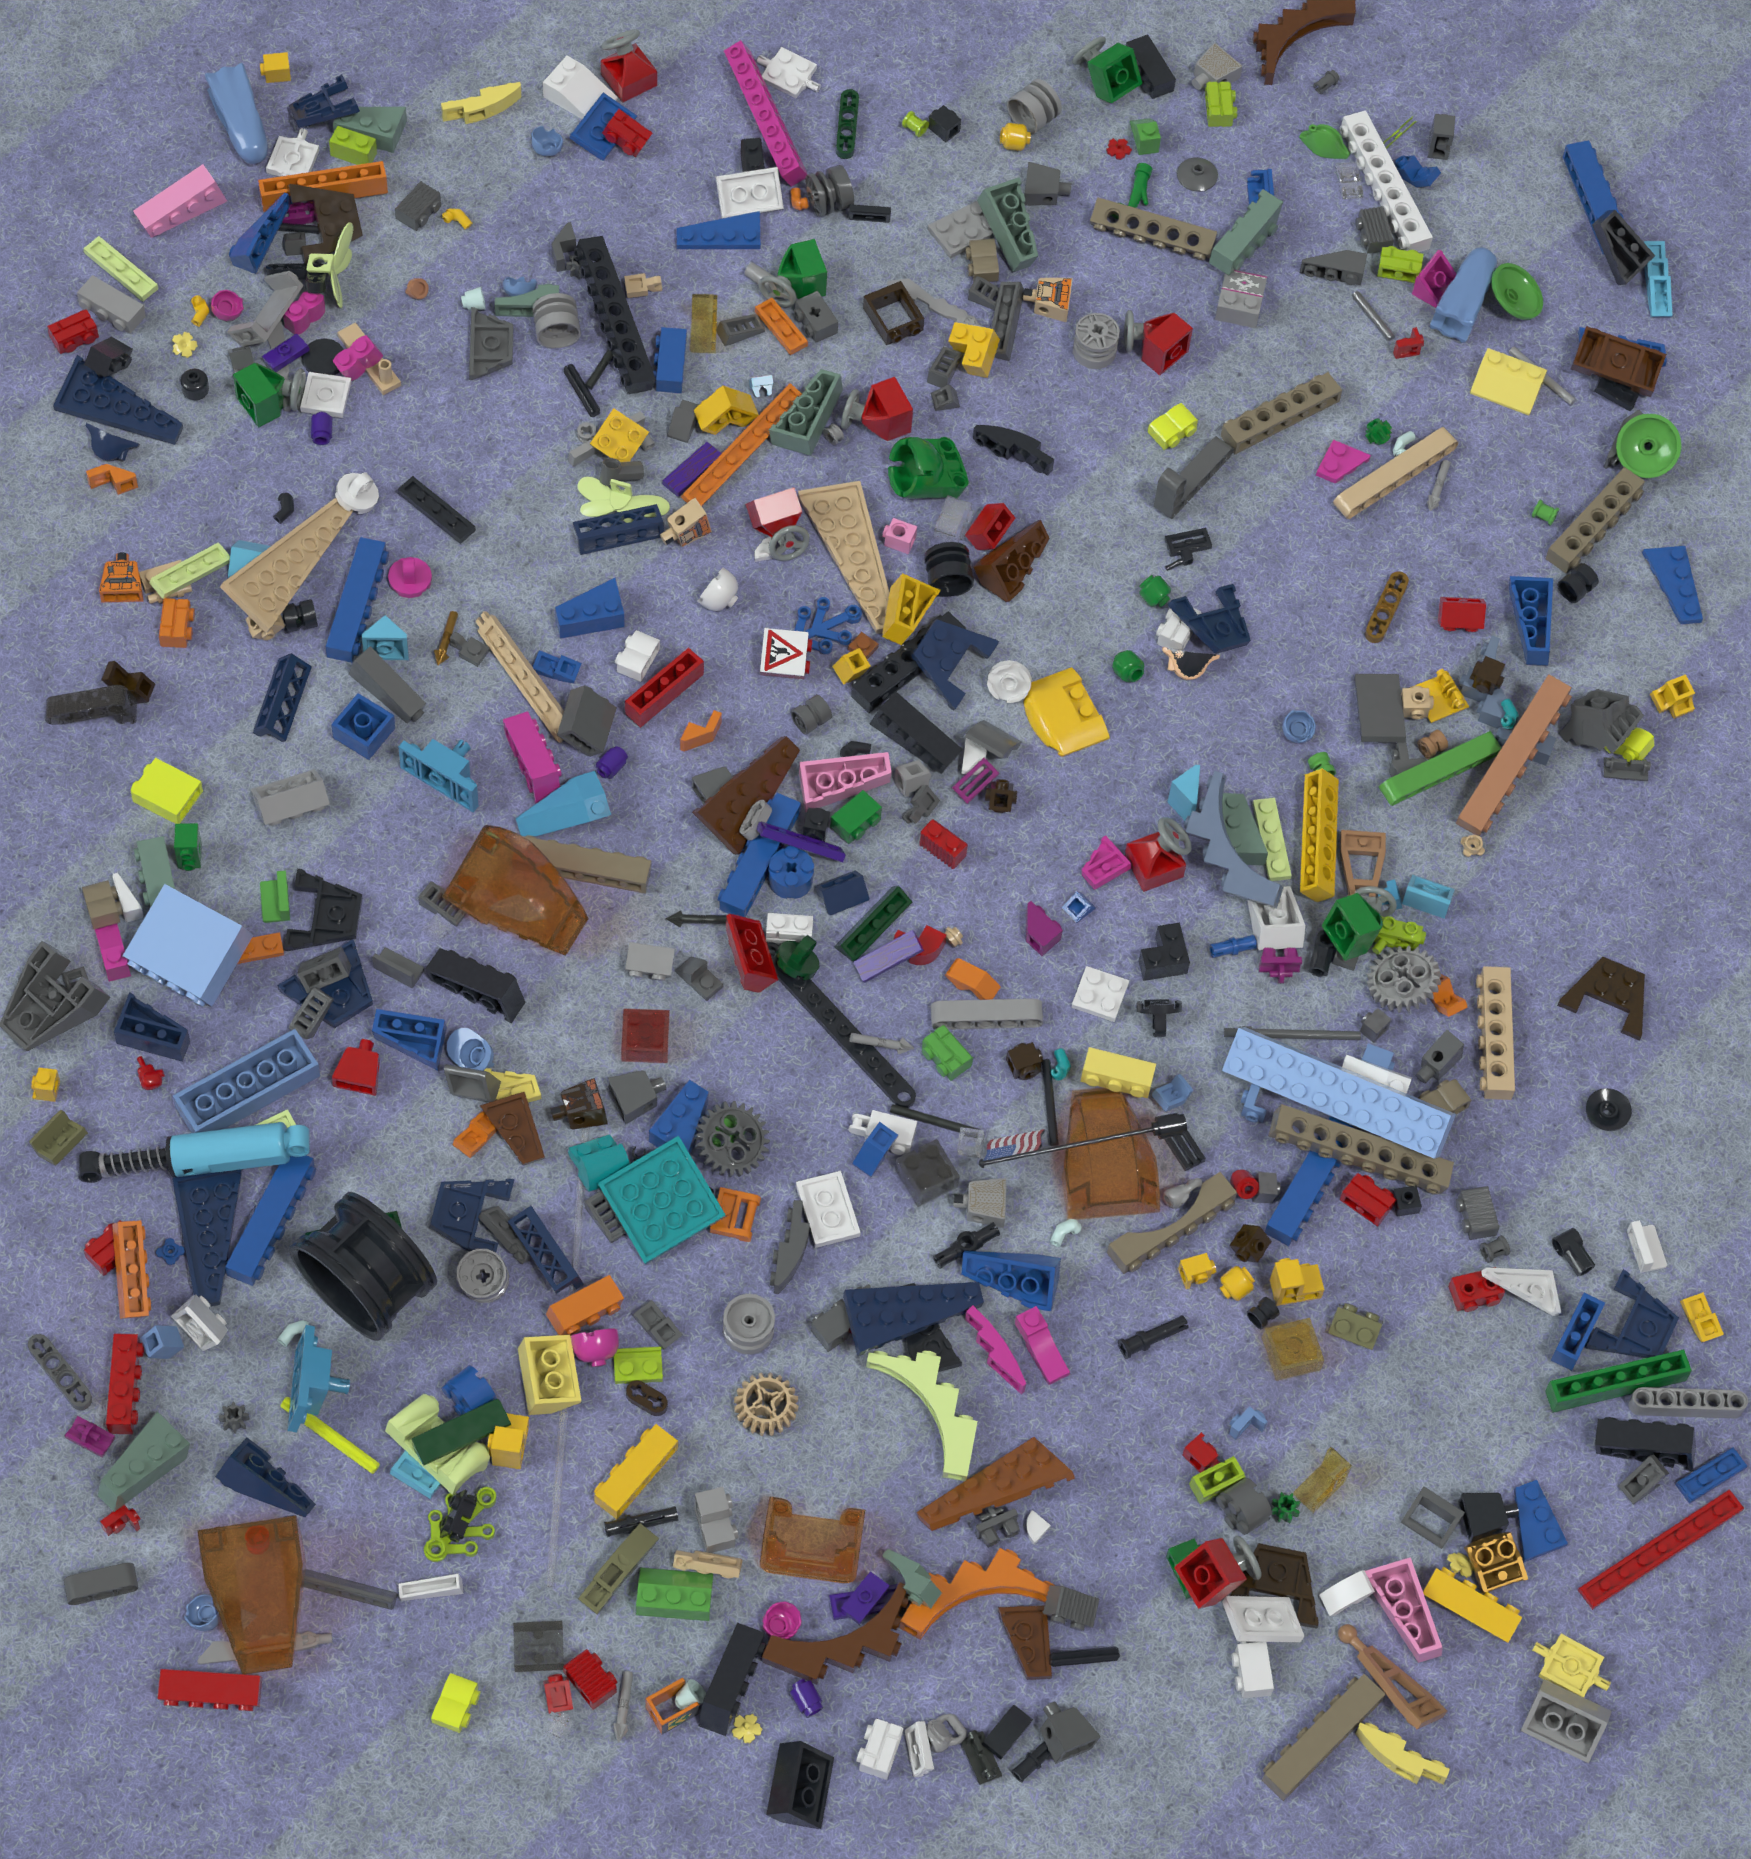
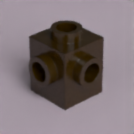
(1001, 803)
(1250, 1243)

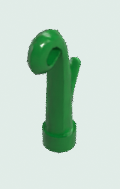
(1139, 189)

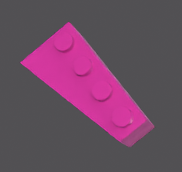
(532, 755)

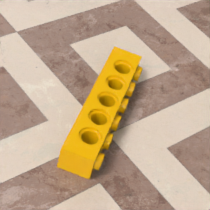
(1319, 835)

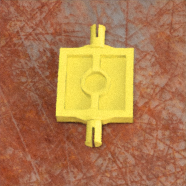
(1571, 1666)

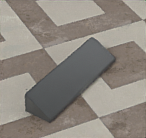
(1007, 317)
(350, 1589)

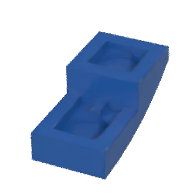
(560, 669)

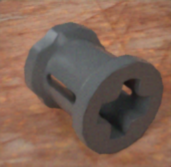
(1495, 1249)

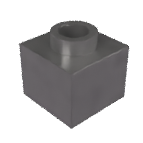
(1375, 1025)
(1268, 1187)

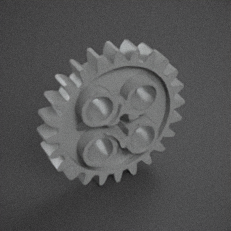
(1402, 972)

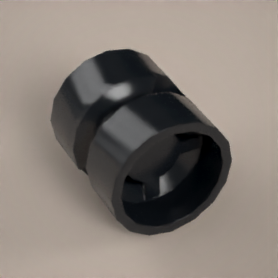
(1578, 583)
(300, 616)

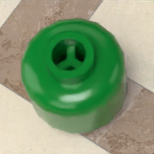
(1155, 591)
(1128, 666)

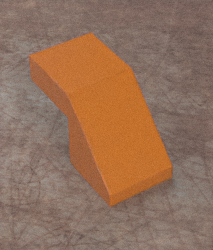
(120, 478)
(697, 735)
(969, 977)
(1445, 999)

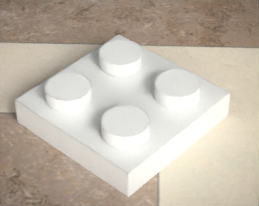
(325, 394)
(1100, 994)

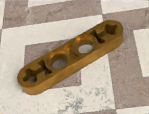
(1384, 606)

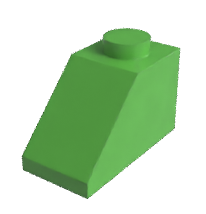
(1146, 135)

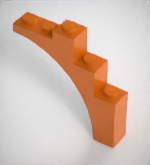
(971, 1582)

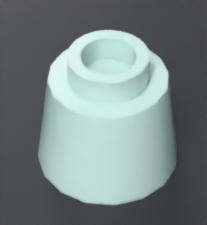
(474, 298)
(689, 1694)

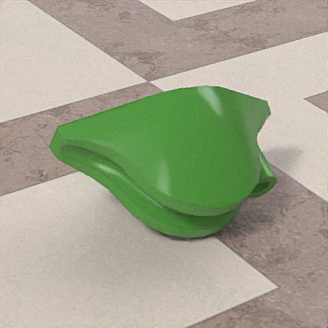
(1325, 142)

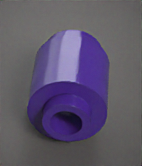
(321, 428)
(611, 762)
(806, 1697)

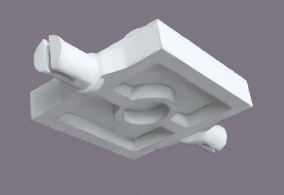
(789, 72)
(292, 155)

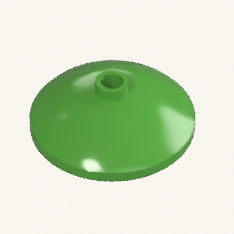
(1517, 291)
(1664, 441)

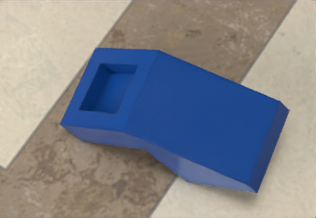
(1413, 173)
(874, 1149)

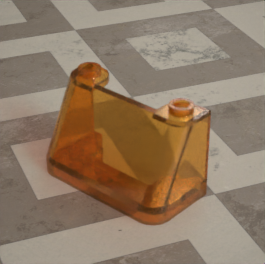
(811, 1545)

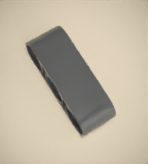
(100, 1583)

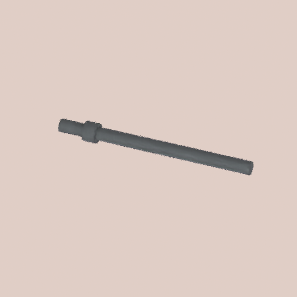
(1300, 1034)

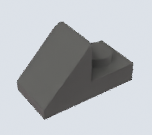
(683, 421)
(696, 974)
(1643, 1479)

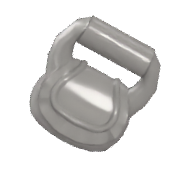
(1178, 1195)
(939, 1736)

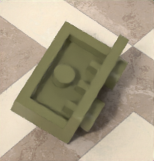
(57, 1138)
(1356, 1326)

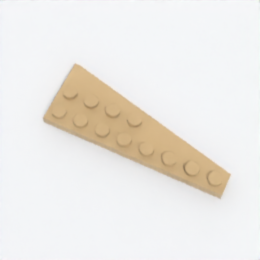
(847, 532)
(275, 575)

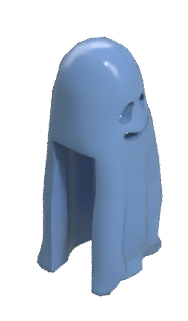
(236, 109)
(1465, 295)

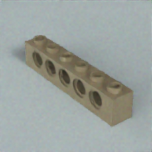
(1104, 208)
(1273, 422)
(1623, 483)

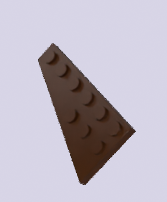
(759, 781)

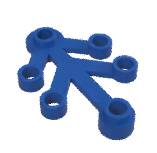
(822, 629)

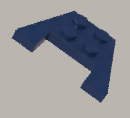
(319, 108)
(1219, 628)
(942, 651)
(349, 994)
(460, 1206)
(1646, 1327)

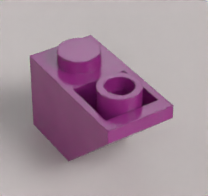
(1040, 930)

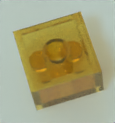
(1292, 1349)

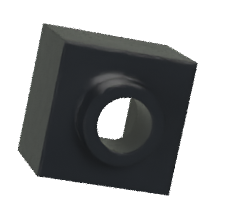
(1404, 1206)

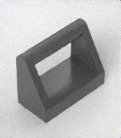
(471, 1083)
(1439, 1507)

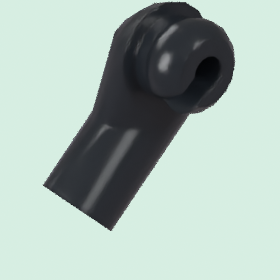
(854, 748)

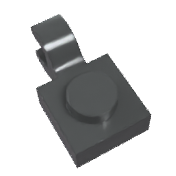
(471, 650)
(923, 805)

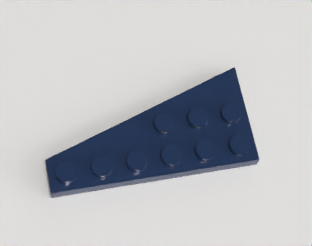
(113, 404)
(207, 1220)
(899, 1312)

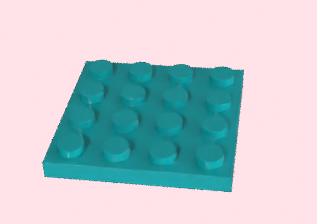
(662, 1200)

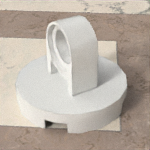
(357, 492)
(1009, 681)

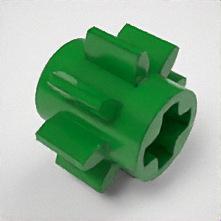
(1378, 431)
(1289, 1502)

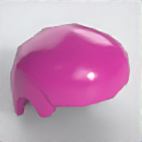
(227, 305)
(782, 1620)

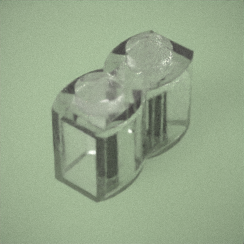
(953, 520)

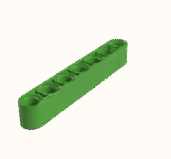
(1440, 768)

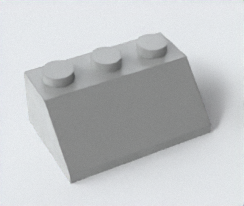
(290, 797)
(1566, 1721)

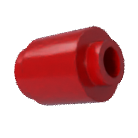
(1244, 1184)

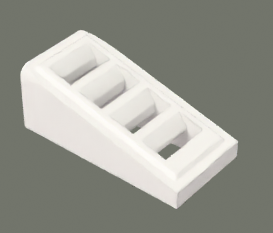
(130, 906)

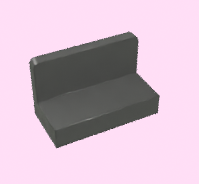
(397, 967)

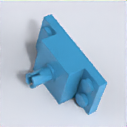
(442, 770)
(311, 1379)

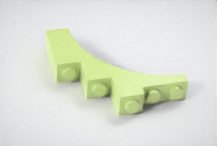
(941, 1400)

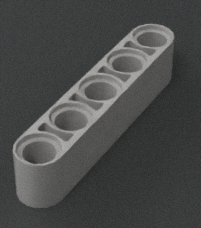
(987, 1014)
(1697, 1397)

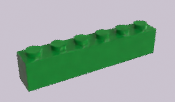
(1617, 1380)

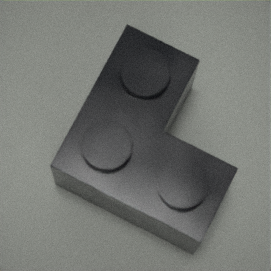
(1169, 956)

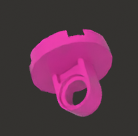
(409, 577)

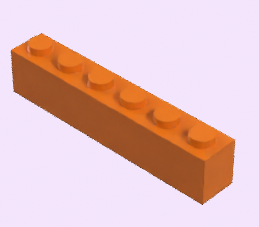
(359, 180)

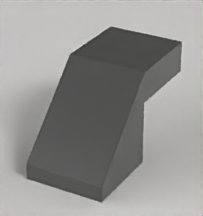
(563, 243)
(240, 357)

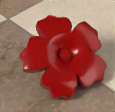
(1118, 148)

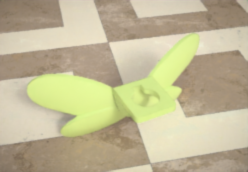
(335, 263)
(609, 500)

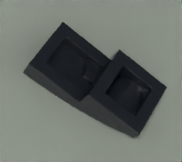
(1007, 1731)

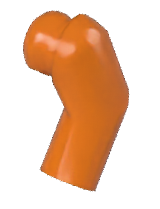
(797, 202)

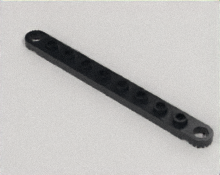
(840, 1029)

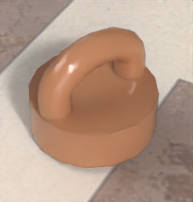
(417, 288)

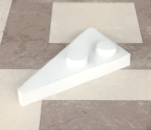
(1531, 1285)

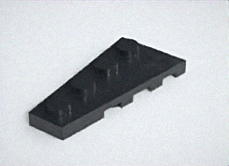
(933, 1340)

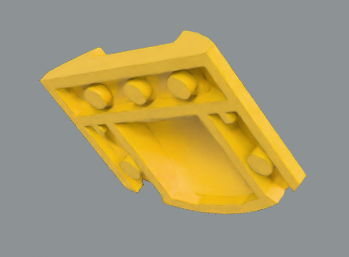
(1064, 713)

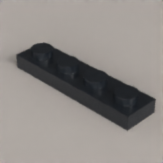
(436, 509)

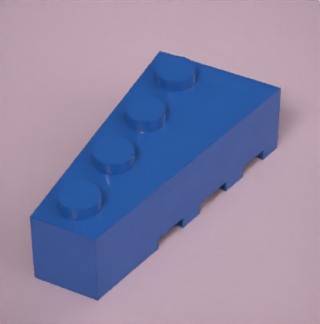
(1533, 611)

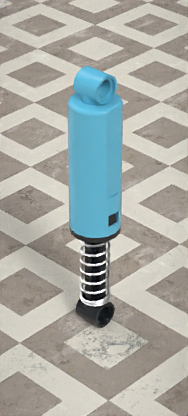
(204, 1152)

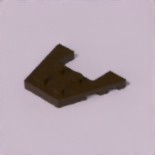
(332, 214)
(1615, 986)
(1283, 1575)

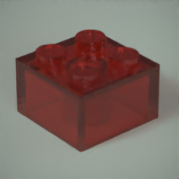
(645, 1035)

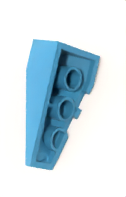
(570, 805)

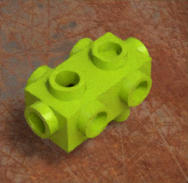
(1398, 933)

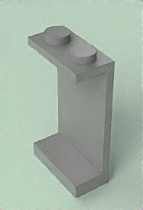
(286, 288)

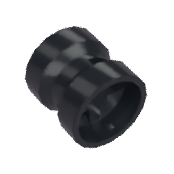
(1263, 1313)

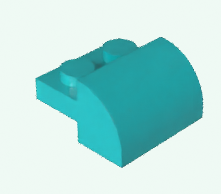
(598, 1160)

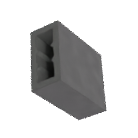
(586, 721)

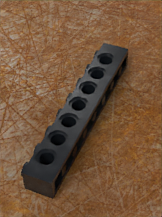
(642, 377)

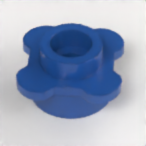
(170, 1258)

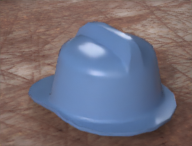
(470, 1050)

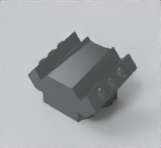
(1601, 720)

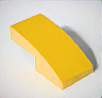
(1701, 1318)

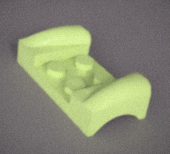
(449, 1470)

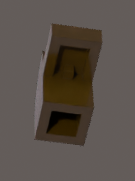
(136, 682)

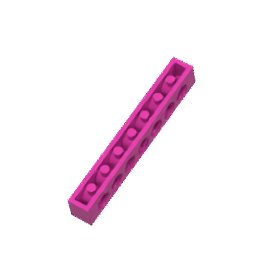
(766, 113)

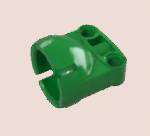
(928, 468)

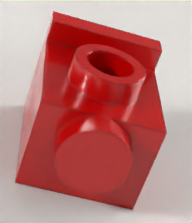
(1201, 1454)

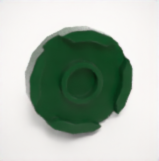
(798, 958)

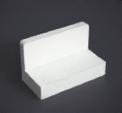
(1646, 1247)

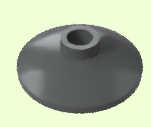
(1197, 180)

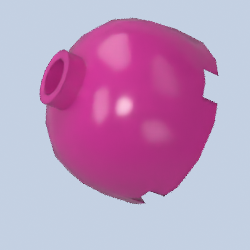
(596, 1346)

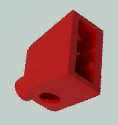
(358, 1069)

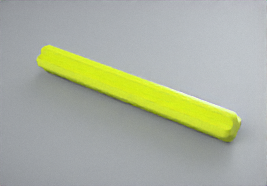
(337, 1440)

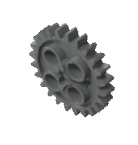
(721, 1156)

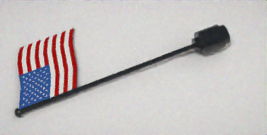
(1030, 1143)

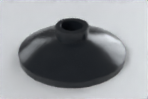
(1612, 1101)

